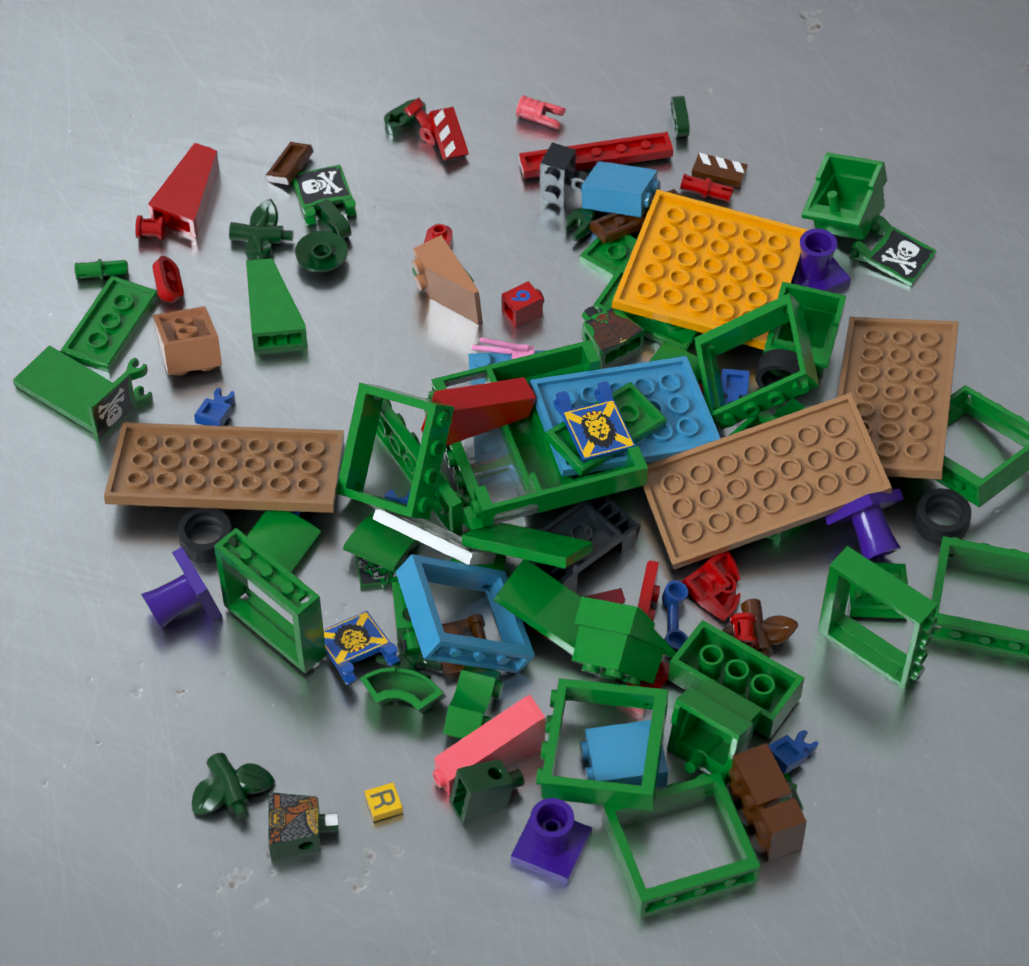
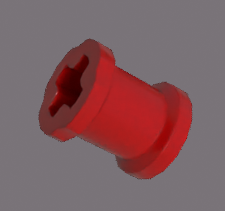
(150, 227)
(744, 628)

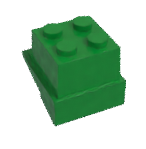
(847, 195)
(823, 318)
(618, 642)
(711, 728)

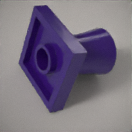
(816, 265)
(870, 523)
(180, 594)
(551, 840)

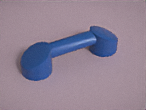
(673, 599)

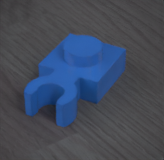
(734, 384)
(215, 411)
(791, 752)

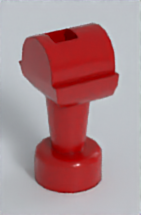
(426, 131)

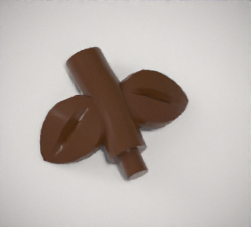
(768, 632)

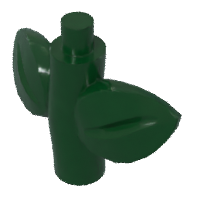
(260, 232)
(229, 786)

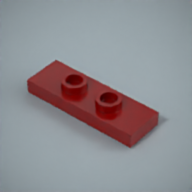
(649, 590)

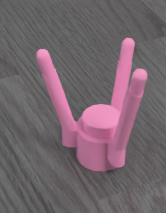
(515, 350)

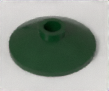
(321, 251)

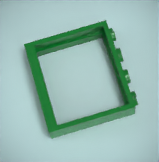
(740, 331)
(1003, 421)
(361, 442)
(241, 560)
(970, 631)
(861, 642)
(599, 791)
(692, 886)

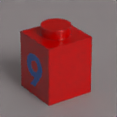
(522, 304)

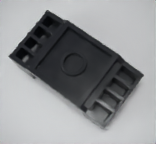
(593, 521)

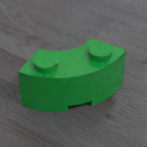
(402, 685)
(472, 700)

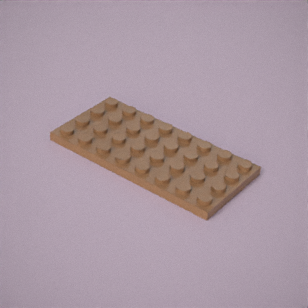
(902, 389)
(225, 467)
(763, 480)

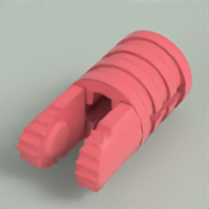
(536, 110)

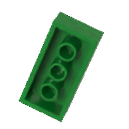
(741, 669)

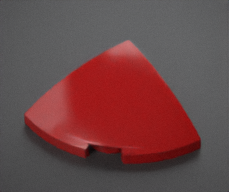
(715, 585)

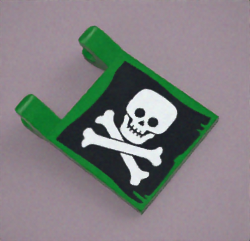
(320, 185)
(895, 253)
(118, 401)

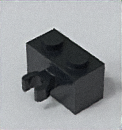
(559, 174)

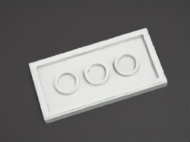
(435, 537)

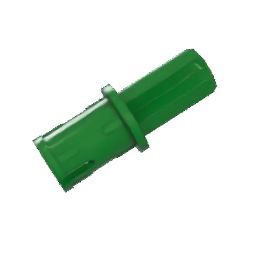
(100, 268)

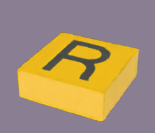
(383, 801)

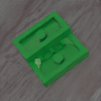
(284, 536)
(380, 544)
(864, 605)

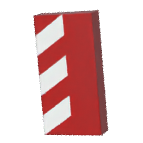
(448, 133)

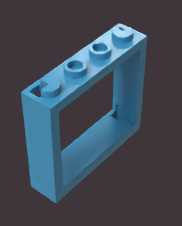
(437, 645)

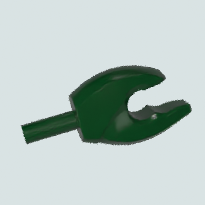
(582, 218)
(413, 662)

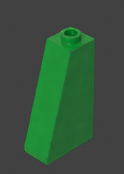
(272, 309)

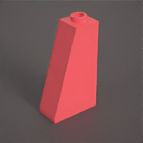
(507, 737)

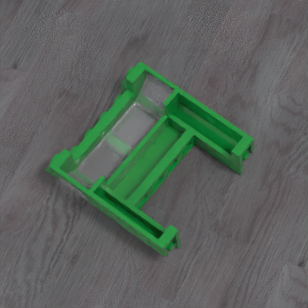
(513, 466)

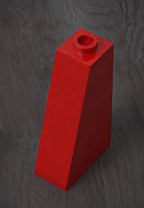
(187, 191)
(485, 406)

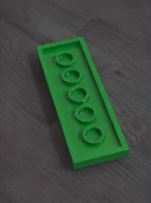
(404, 450)

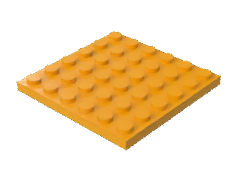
(706, 264)

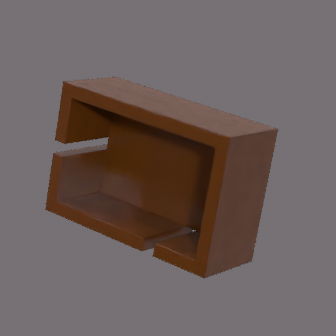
(758, 788)

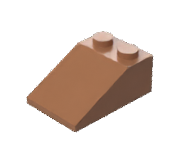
(446, 279)
(187, 340)

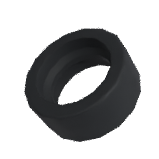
(772, 360)
(942, 498)
(197, 518)

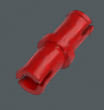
(706, 188)

